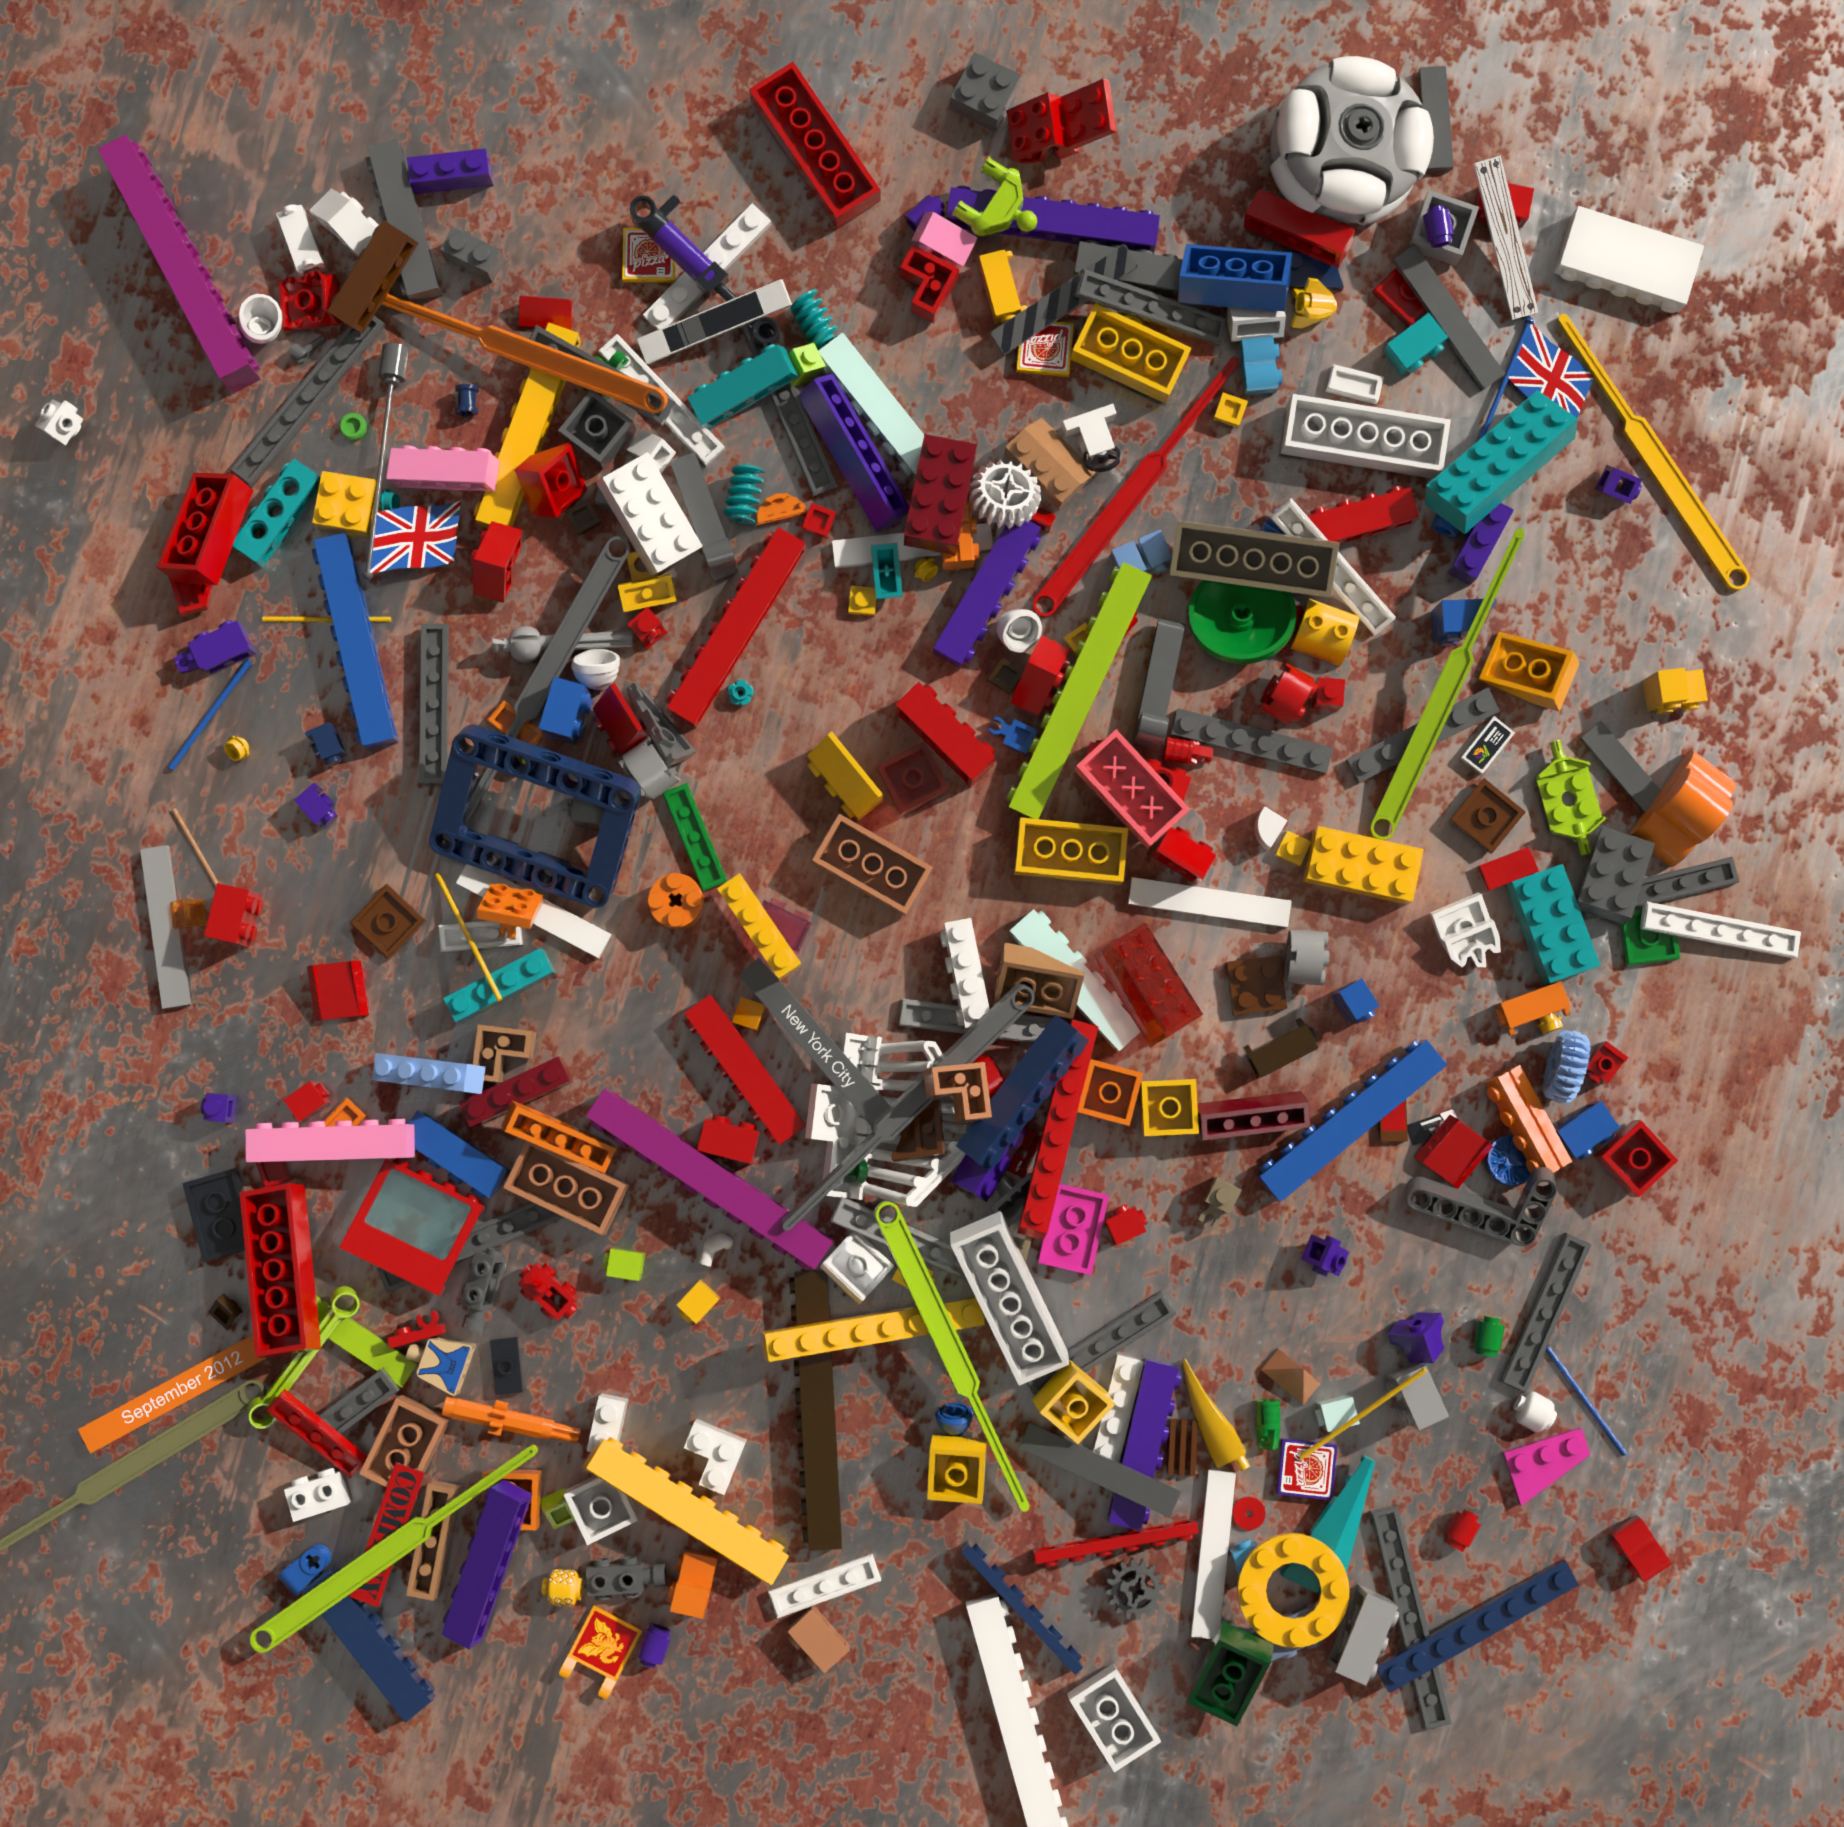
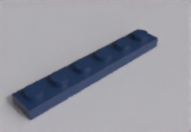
(1030, 1615)

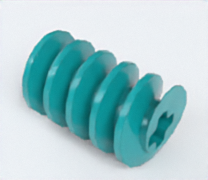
(812, 319)
(742, 493)

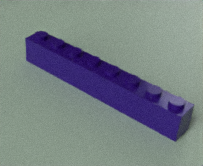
(1069, 221)

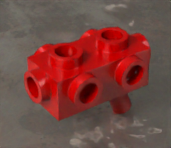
(540, 1285)

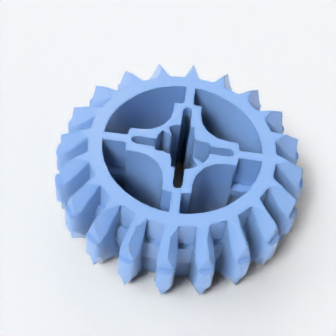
(1566, 1066)

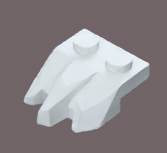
(1466, 930)

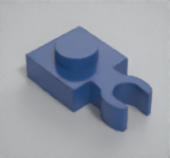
(1017, 736)

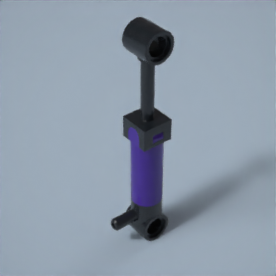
(707, 274)

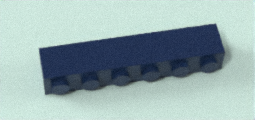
(1023, 1092)
(378, 1653)

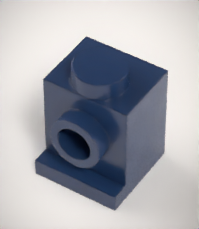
(327, 744)

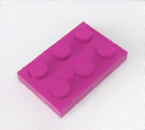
(1074, 1229)

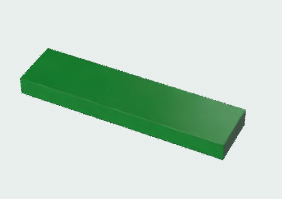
(695, 837)

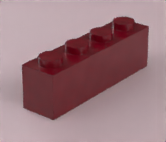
(521, 1089)
(1253, 1115)

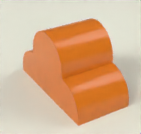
(1686, 809)

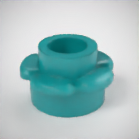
(389, 500)
(742, 699)

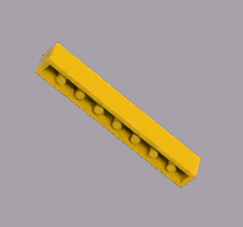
(523, 438)
(862, 1330)
(685, 1510)

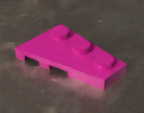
(1544, 1461)

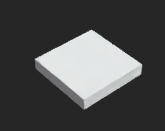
(857, 1266)

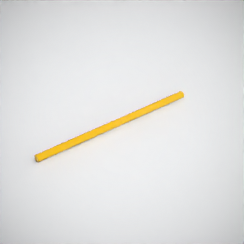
(316, 619)

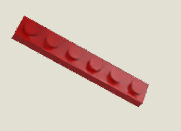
(1126, 1540)

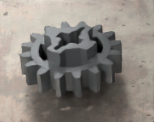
(1123, 1584)

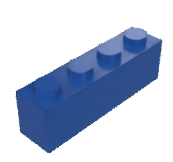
(457, 1156)

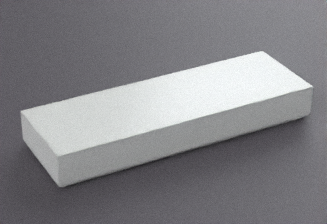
(484, 934)

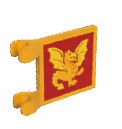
(602, 1646)

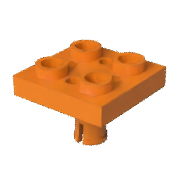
(510, 907)

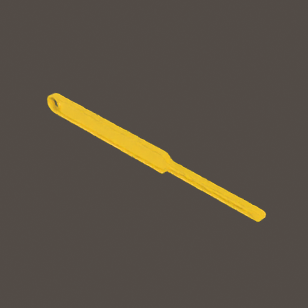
(1662, 469)

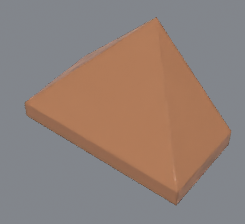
(1290, 1376)

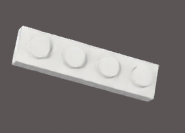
(1123, 1391)

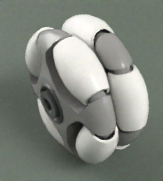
(1350, 141)

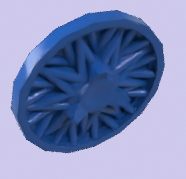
(1507, 1162)

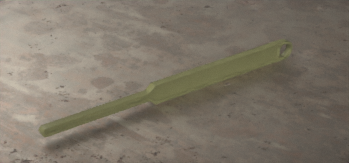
(145, 1457)

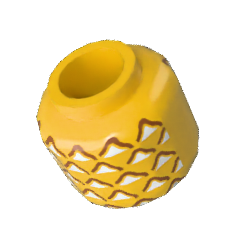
(562, 1588)

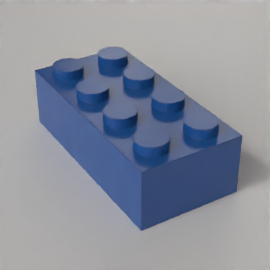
(1235, 277)

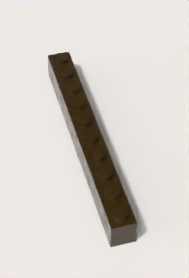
(817, 1419)

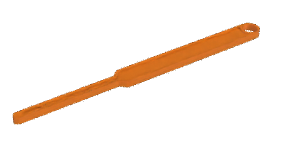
(542, 357)

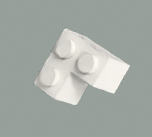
(344, 219)
(721, 1449)

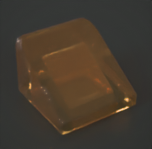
(188, 913)

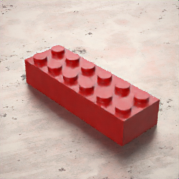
(815, 145)
(280, 1270)

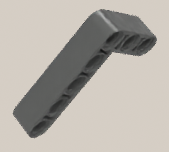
(704, 516)
(1151, 718)
(1486, 1209)

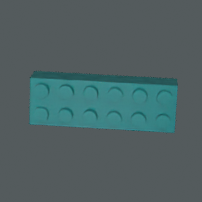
(1501, 461)

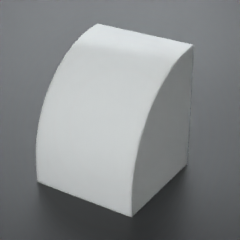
(656, 447)
(1268, 827)

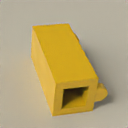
(1000, 285)

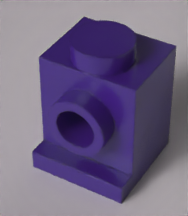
(1630, 484)
(317, 806)
(218, 1107)

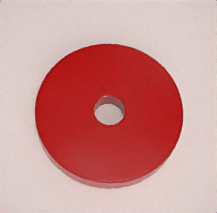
(1248, 1522)

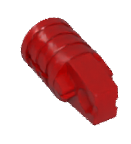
(1186, 752)

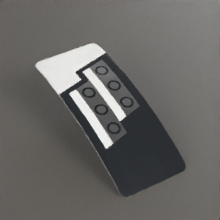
(1423, 1130)

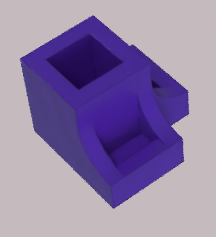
(1419, 1337)

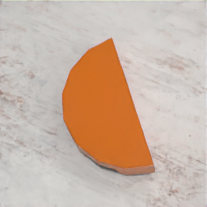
(779, 508)

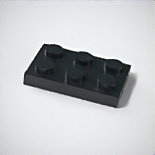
(216, 1213)

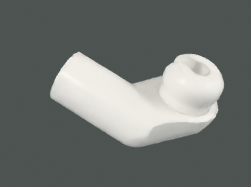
(714, 1244)

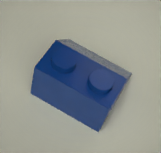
(1453, 619)

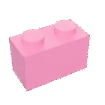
(944, 239)

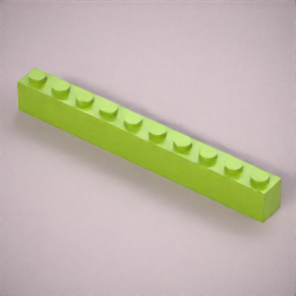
(1080, 690)

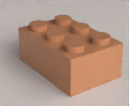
(407, 1438)

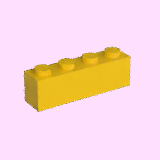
(759, 927)

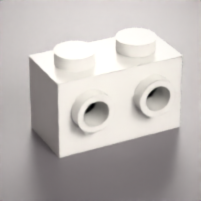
(317, 1495)

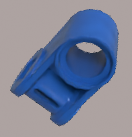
(303, 1570)

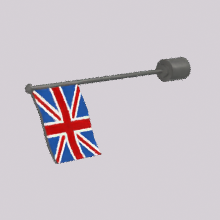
(413, 534)

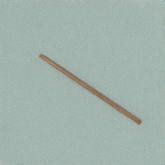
(181, 823)

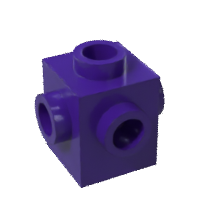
(1325, 1255)

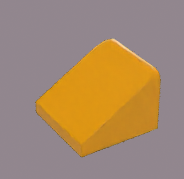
(749, 1013)

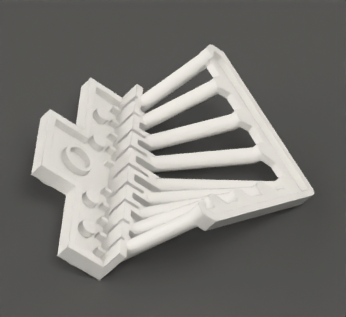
(844, 1128)

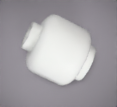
(1535, 1412)

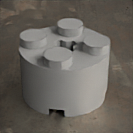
(649, 769)
(1306, 957)

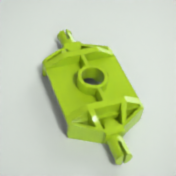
(1570, 776)

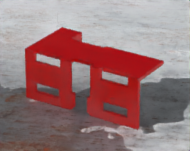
(1025, 1161)

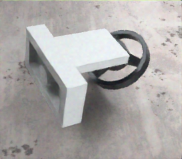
(1095, 436)

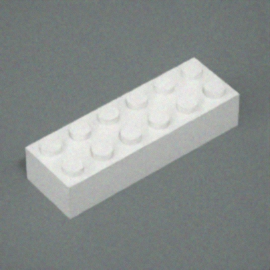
(1365, 436)
(1009, 1298)

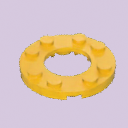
(1253, 1582)

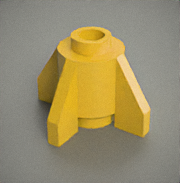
(1312, 303)

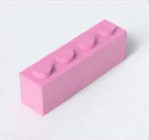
(443, 468)

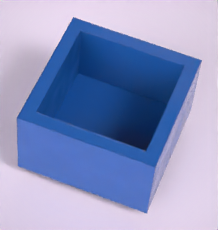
(566, 711)

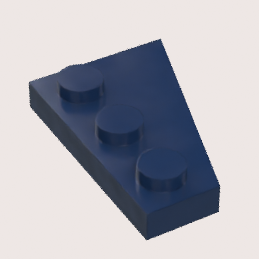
(1308, 267)

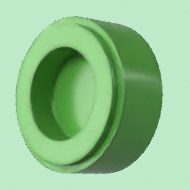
(353, 427)

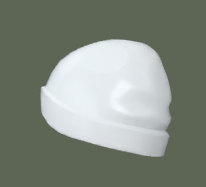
(260, 318)
(1019, 629)
(596, 668)

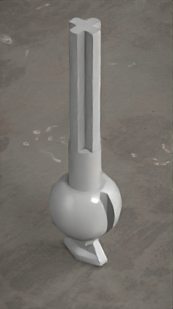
(527, 643)

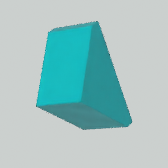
(886, 570)

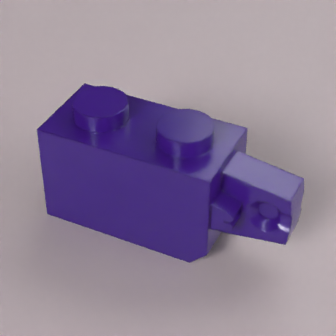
(216, 649)

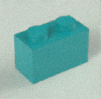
(1416, 344)

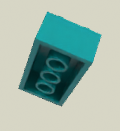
(1552, 924)

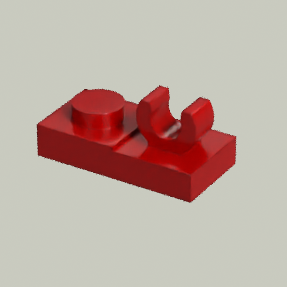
(406, 1336)

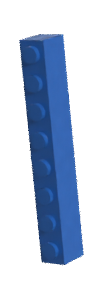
(355, 640)
(1351, 1119)

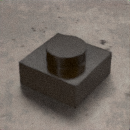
(583, 517)
(1005, 676)
(225, 1311)

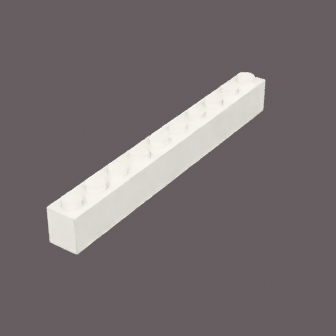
(1013, 1712)

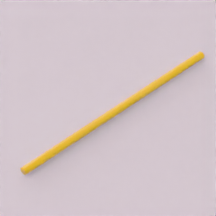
(468, 936)
(1363, 1413)

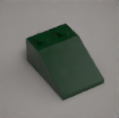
(1230, 1673)

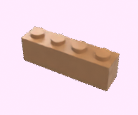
(432, 1555)

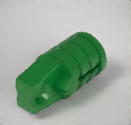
(1268, 1423)

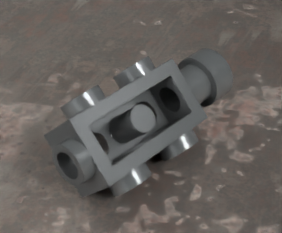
(480, 1280)
(613, 1576)

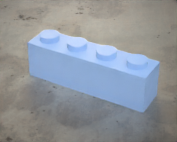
(428, 1073)

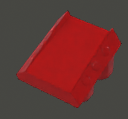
(307, 301)
(338, 990)
(1453, 1151)

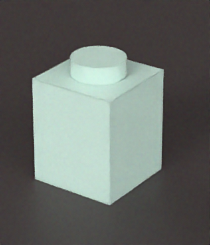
(1335, 1412)

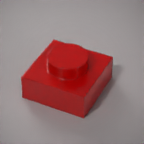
(819, 520)

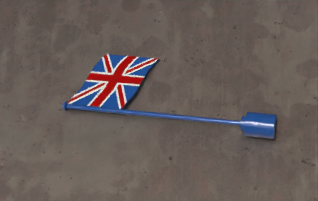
(1535, 367)

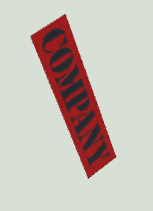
(392, 1515)

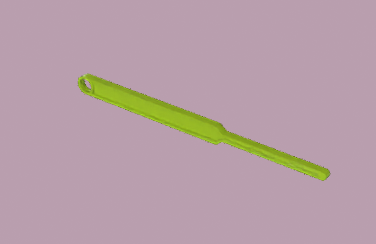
(1439, 705)
(943, 1335)
(373, 1561)

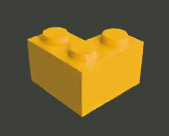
(1674, 689)

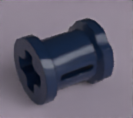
(466, 400)

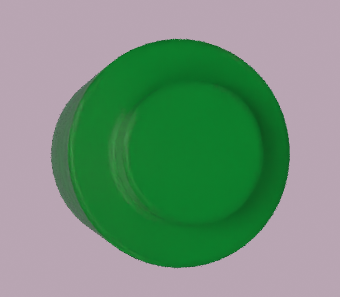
(1488, 1336)

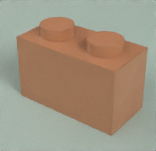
(817, 1639)

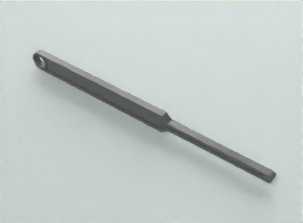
(558, 651)
(914, 1099)

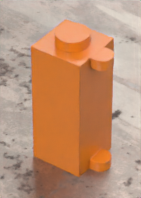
(1532, 1006)

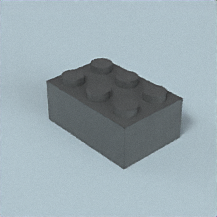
(1614, 875)

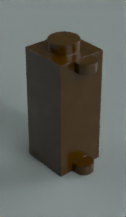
(1282, 1050)

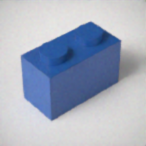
(1355, 1001)
(1587, 1129)

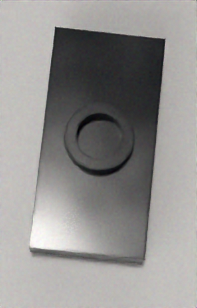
(506, 1365)

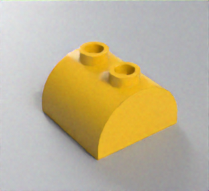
(1325, 632)

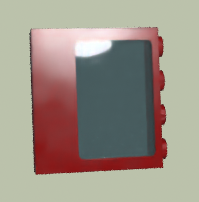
(412, 1225)

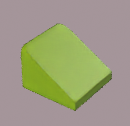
(557, 1509)

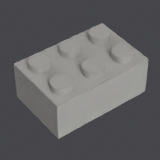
(1363, 1635)

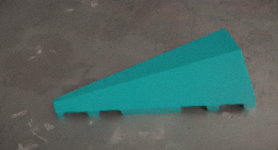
(1337, 1524)

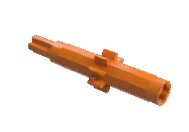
(500, 1418)

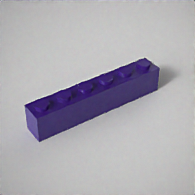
(854, 452)
(986, 592)
(1145, 1436)
(486, 1563)

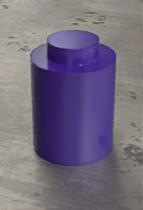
(927, 204)

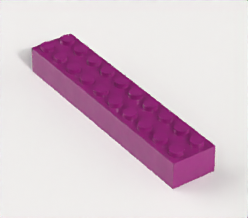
(180, 263)
(708, 1177)

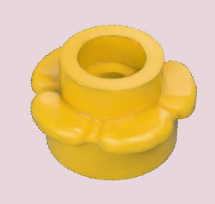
(925, 569)
(236, 748)
(1549, 1023)

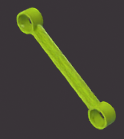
(301, 1360)

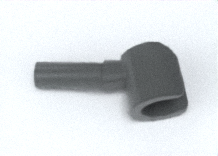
(301, 354)

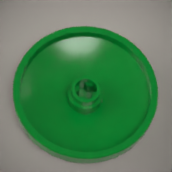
(1241, 621)

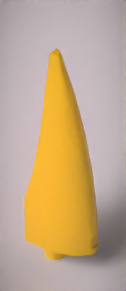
(1215, 1429)

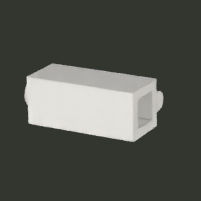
(301, 240)

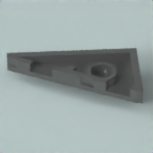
(666, 736)

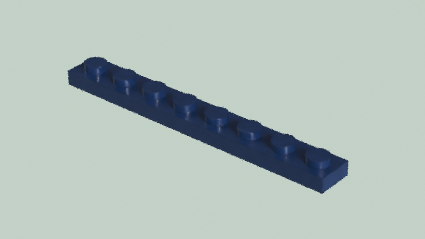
(1476, 1625)

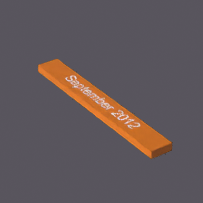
(169, 1395)

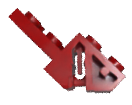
(1060, 122)

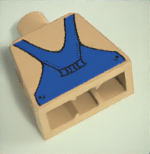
(442, 1362)

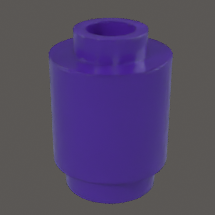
(1438, 226)
(654, 1645)

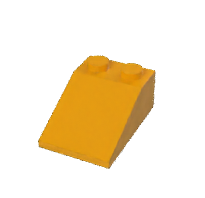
(1530, 670)

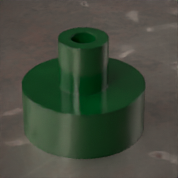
(858, 1174)

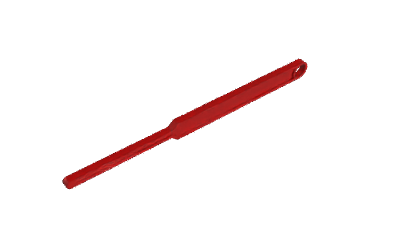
(1123, 504)

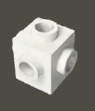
(59, 421)

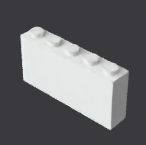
(1628, 260)

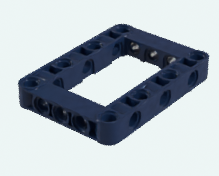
(550, 771)

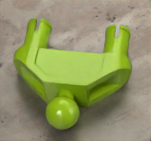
(1002, 208)

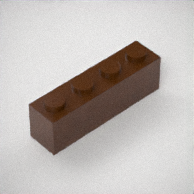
(372, 276)

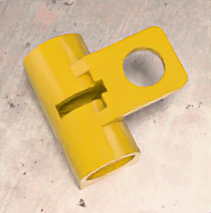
(645, 589)

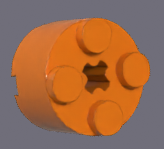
(676, 885)

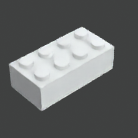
(649, 514)

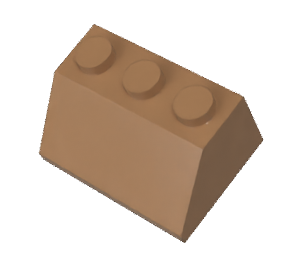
(1050, 459)

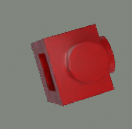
(647, 628)
(1607, 1052)

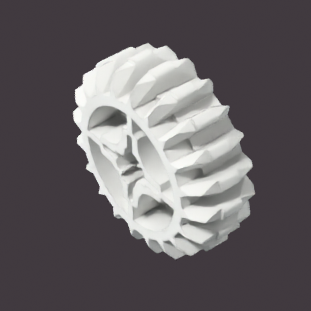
(988, 494)

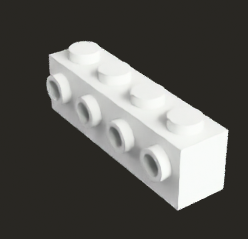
(966, 972)

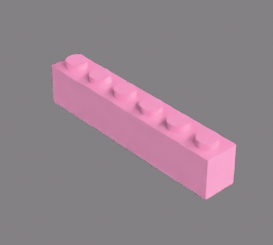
(330, 1143)

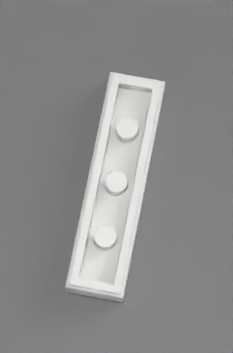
(824, 1585)

